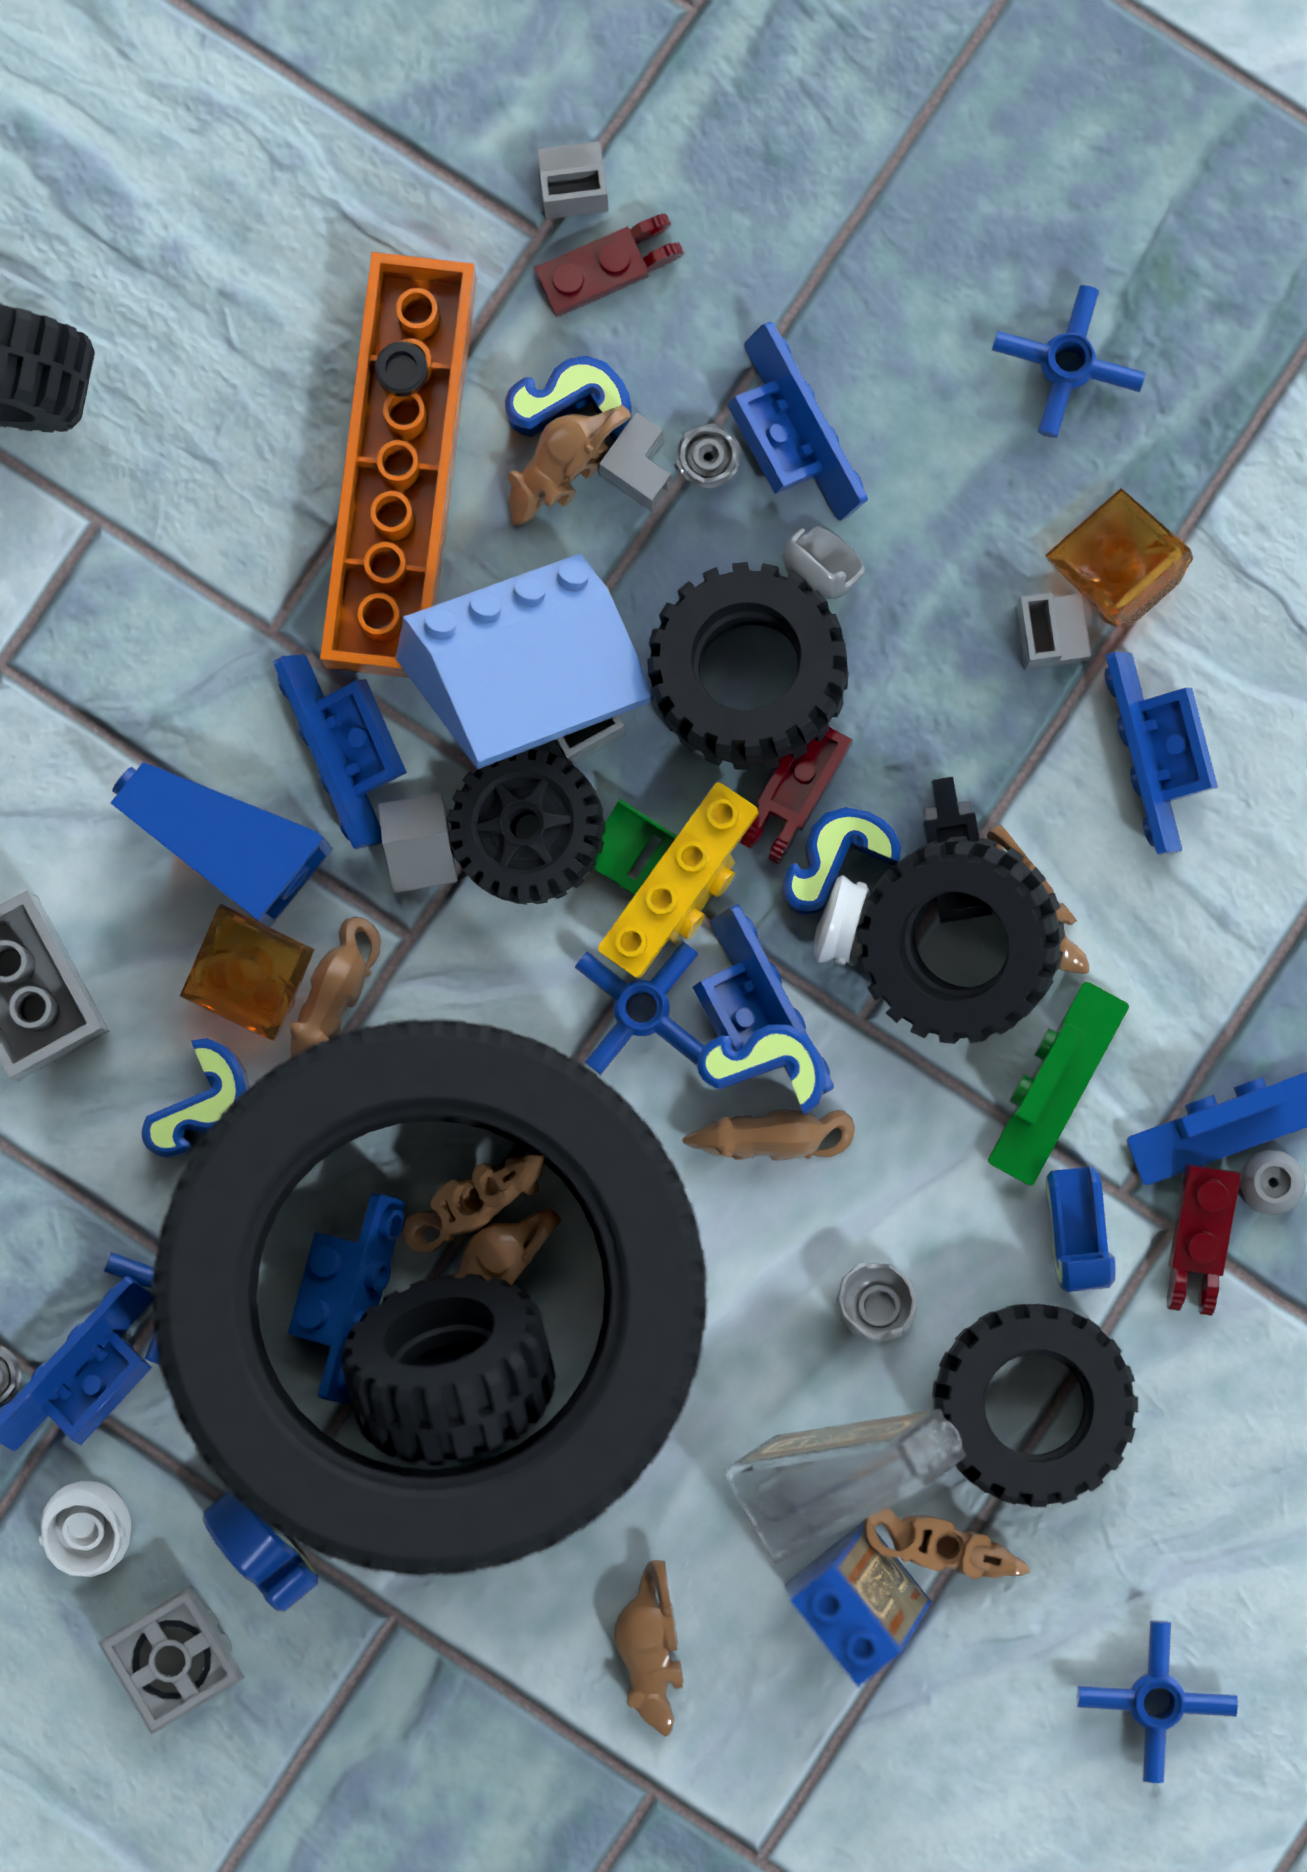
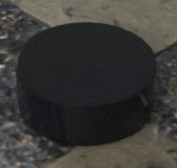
(401, 369)

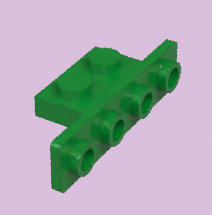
(1058, 1082)

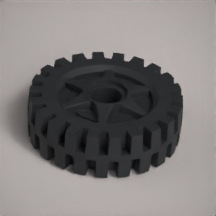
(549, 859)

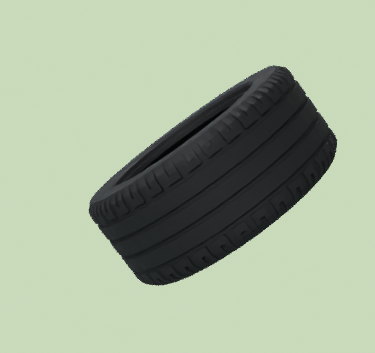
(377, 1510)

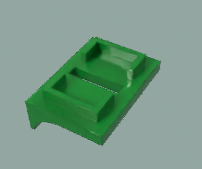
(624, 841)

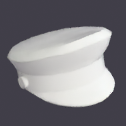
(839, 922)
(85, 1529)

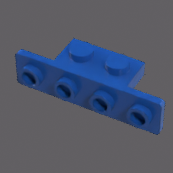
(790, 429)
(346, 742)
(1165, 749)
(750, 990)
(1222, 1128)
(343, 1283)
(85, 1374)

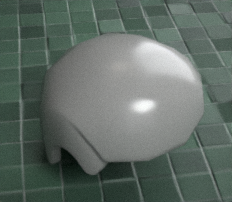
(823, 562)
(876, 1302)

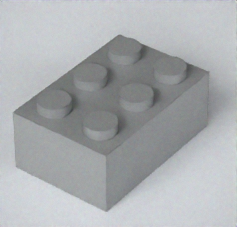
(42, 995)

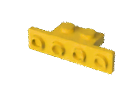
(681, 882)

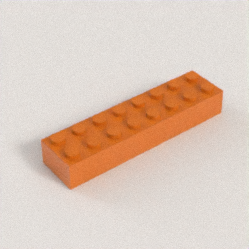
(398, 462)

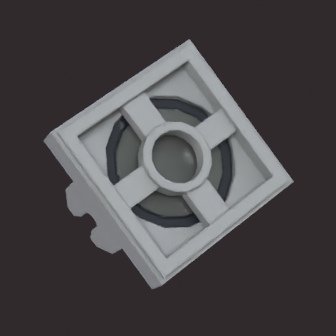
(172, 1659)

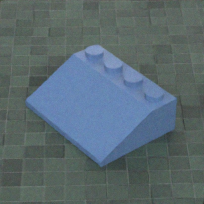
(524, 660)

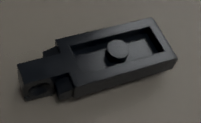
(947, 821)

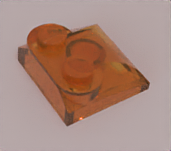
(1121, 560)
(247, 972)

